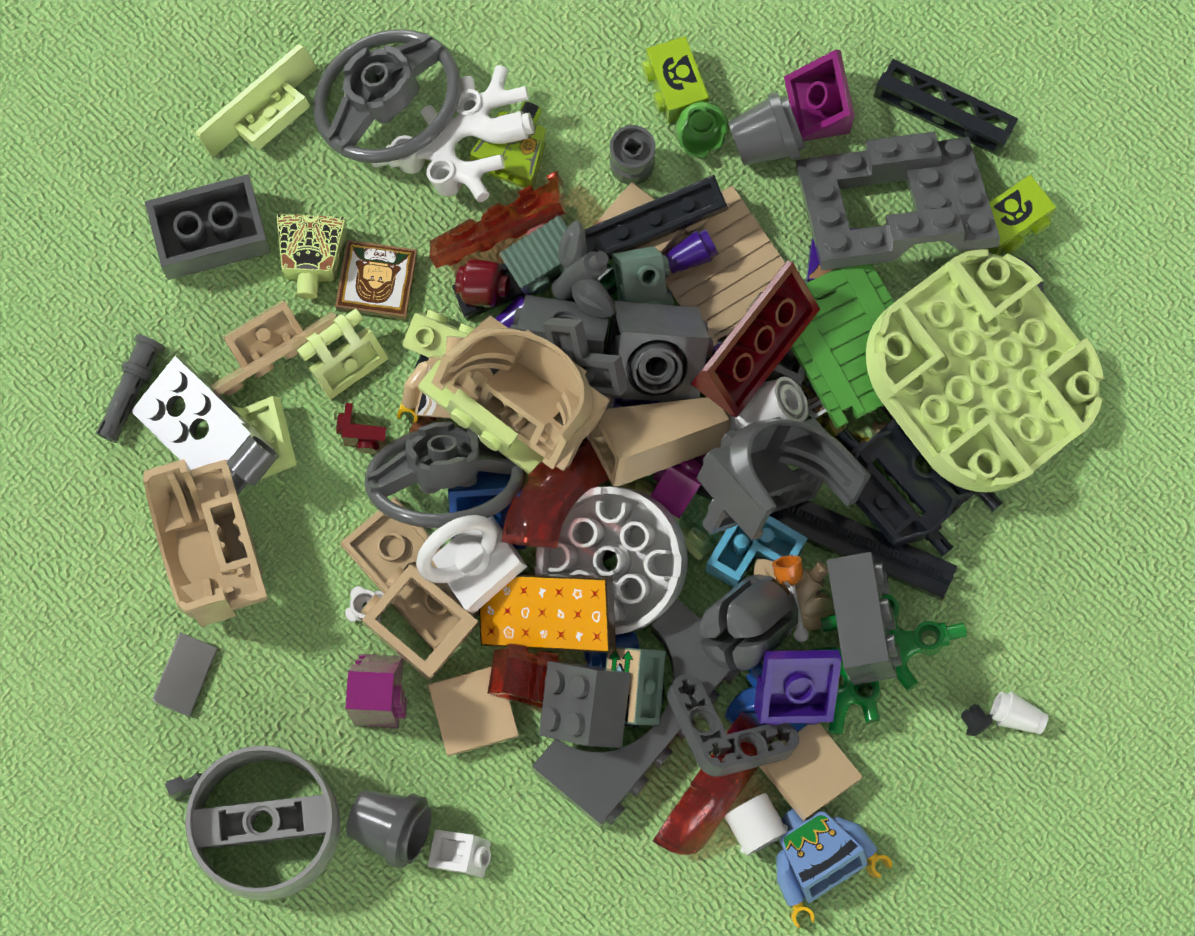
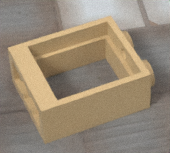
(446, 647)

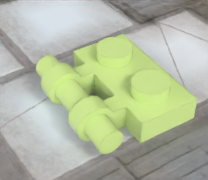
(349, 361)

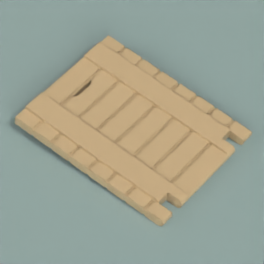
(735, 275)

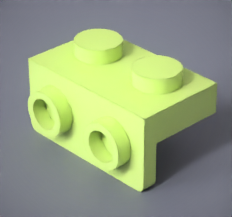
(430, 331)
(269, 421)

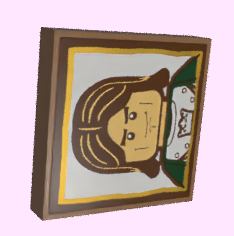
(376, 279)

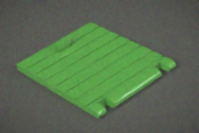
(836, 339)

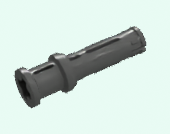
(135, 373)

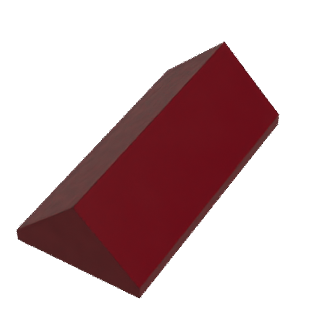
(758, 341)

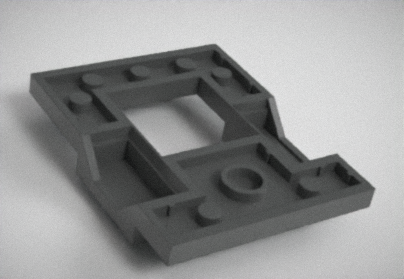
(942, 186)

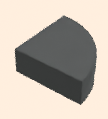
(179, 788)

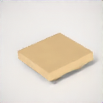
(470, 715)
(813, 773)

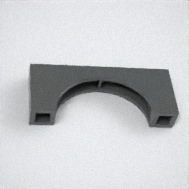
(602, 780)

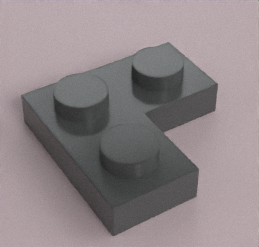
(604, 371)

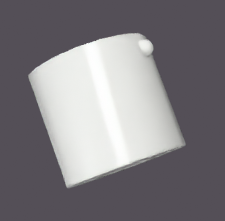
(756, 824)

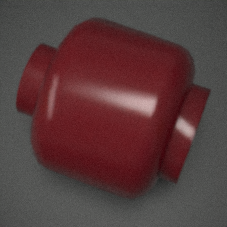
(482, 283)

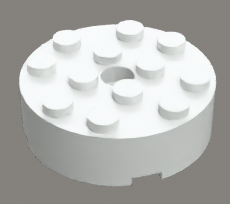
(647, 549)

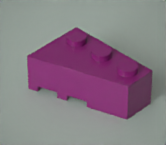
(376, 691)

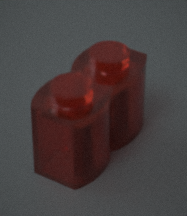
(519, 674)

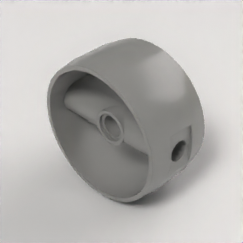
(235, 823)

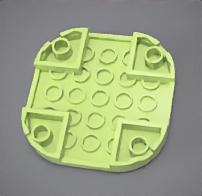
(983, 371)

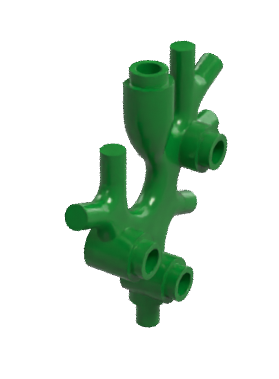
(909, 643)

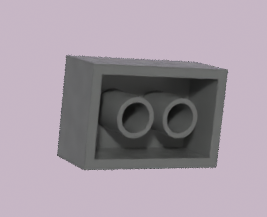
(207, 227)
(864, 618)

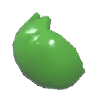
(701, 128)

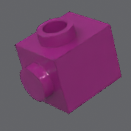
(677, 486)

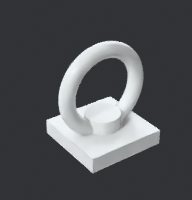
(472, 562)

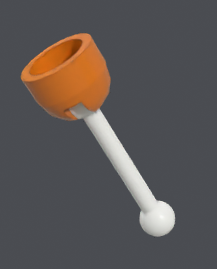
(789, 572)

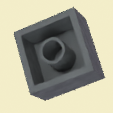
(584, 704)

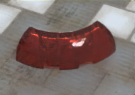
(548, 497)
(705, 802)

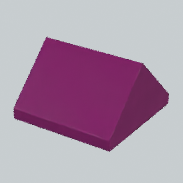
(821, 98)

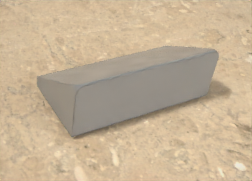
(184, 674)

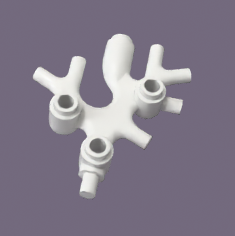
(446, 169)

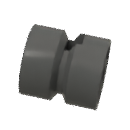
(631, 162)

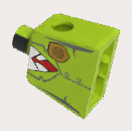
(520, 157)

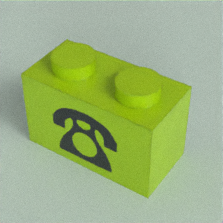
(674, 77)
(1020, 212)

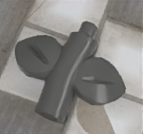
(581, 274)

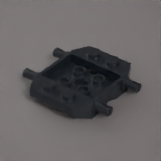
(930, 492)

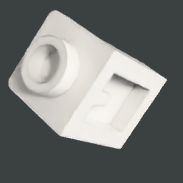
(460, 853)

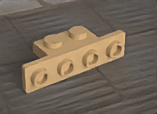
(264, 341)

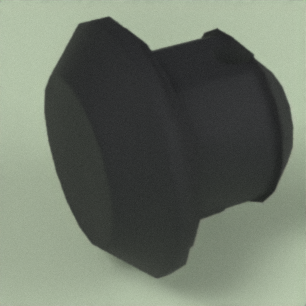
(976, 720)

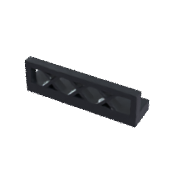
(944, 112)

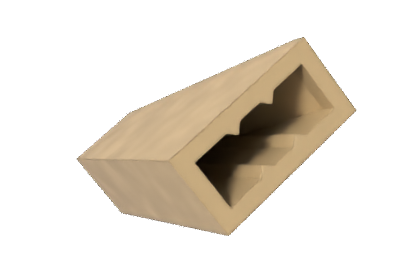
(656, 436)

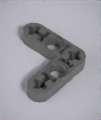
(718, 740)

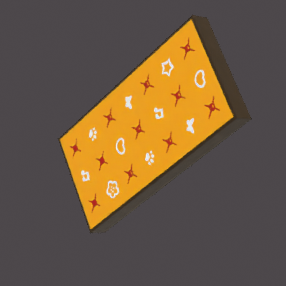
(552, 613)

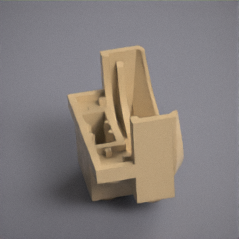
(531, 390)
(204, 540)

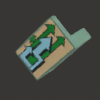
(645, 682)

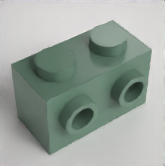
(642, 276)

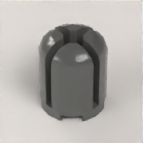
(747, 623)

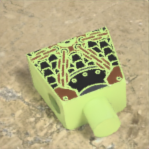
(310, 249)

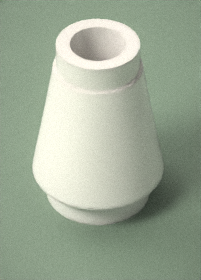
(1018, 714)

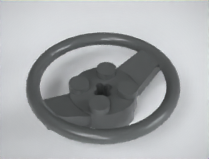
(381, 86)
(437, 459)

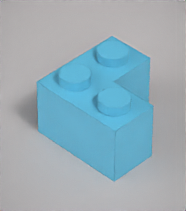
(737, 551)

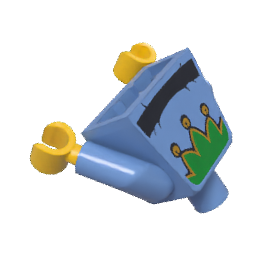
(821, 856)

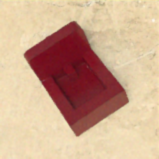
(364, 437)

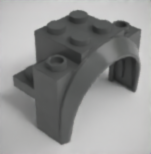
(752, 477)

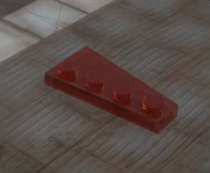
(500, 223)

